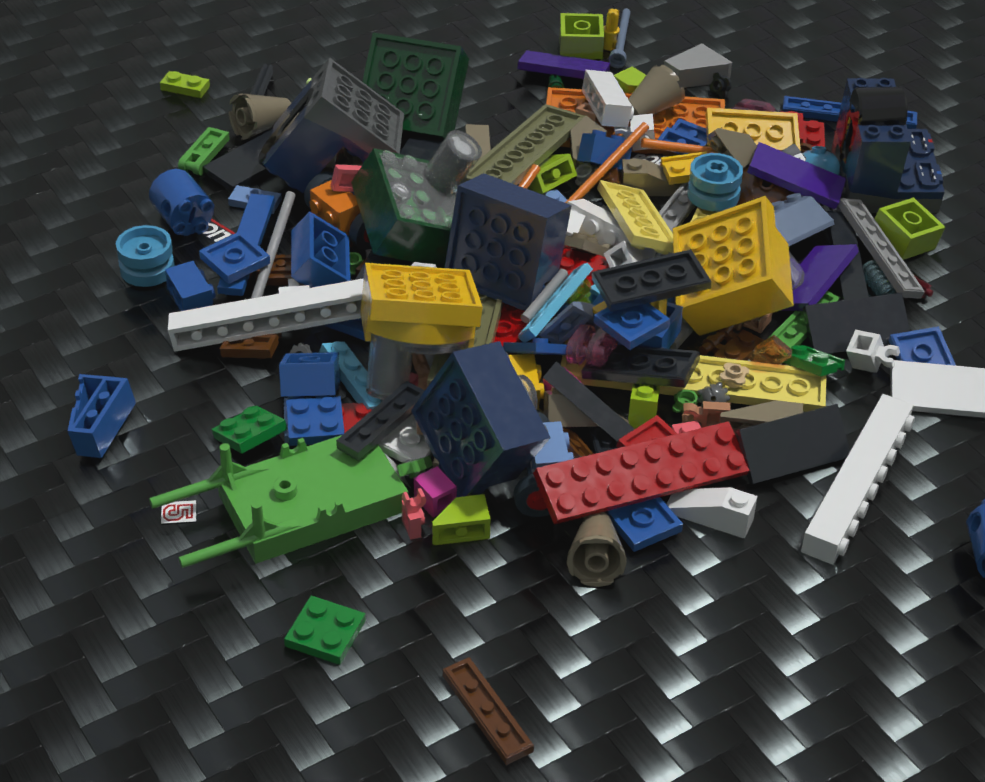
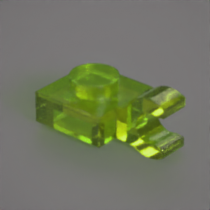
(582, 293)

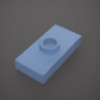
(241, 194)

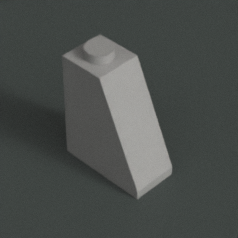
(698, 65)

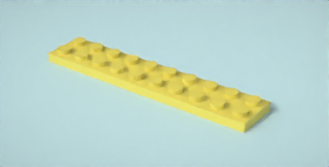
(762, 385)

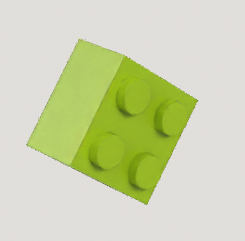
(581, 35)
(910, 227)

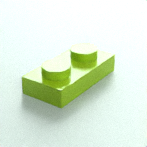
(184, 84)

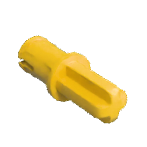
(611, 29)

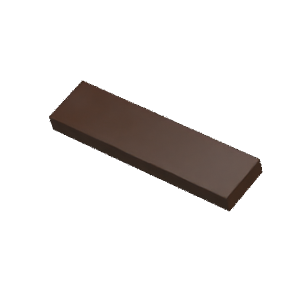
(488, 711)

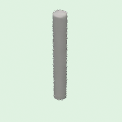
(545, 294)

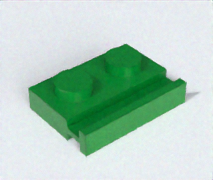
(814, 361)

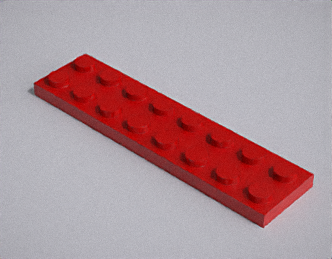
(640, 472)

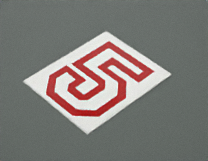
(179, 512)

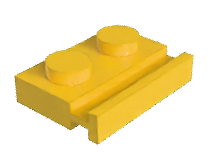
(678, 167)

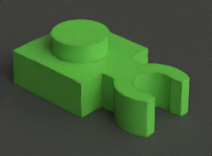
(414, 467)

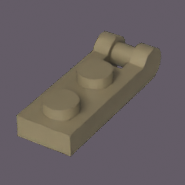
(586, 244)

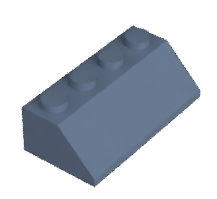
(800, 217)

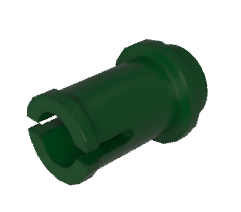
(555, 82)

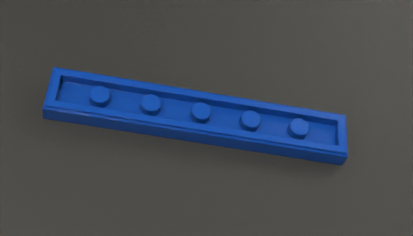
(827, 110)
(254, 226)

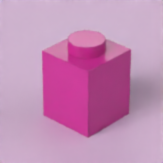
(437, 489)

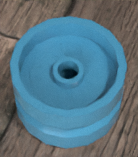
(715, 181)
(144, 255)

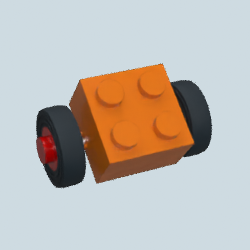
(337, 208)

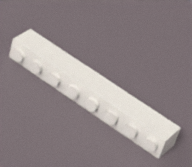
(265, 315)
(858, 480)

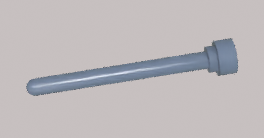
(618, 56)

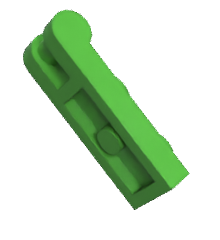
(203, 150)

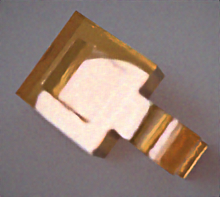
(771, 351)

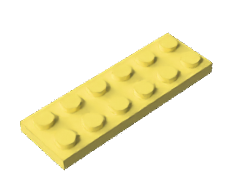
(637, 217)

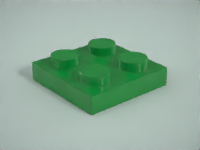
(249, 428)
(325, 630)

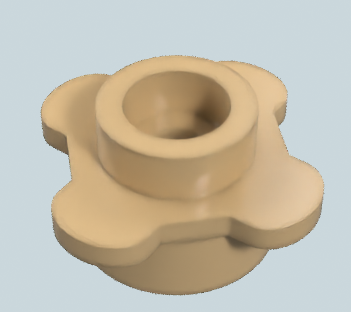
(734, 375)

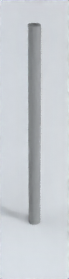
(274, 244)

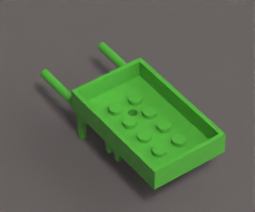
(296, 498)

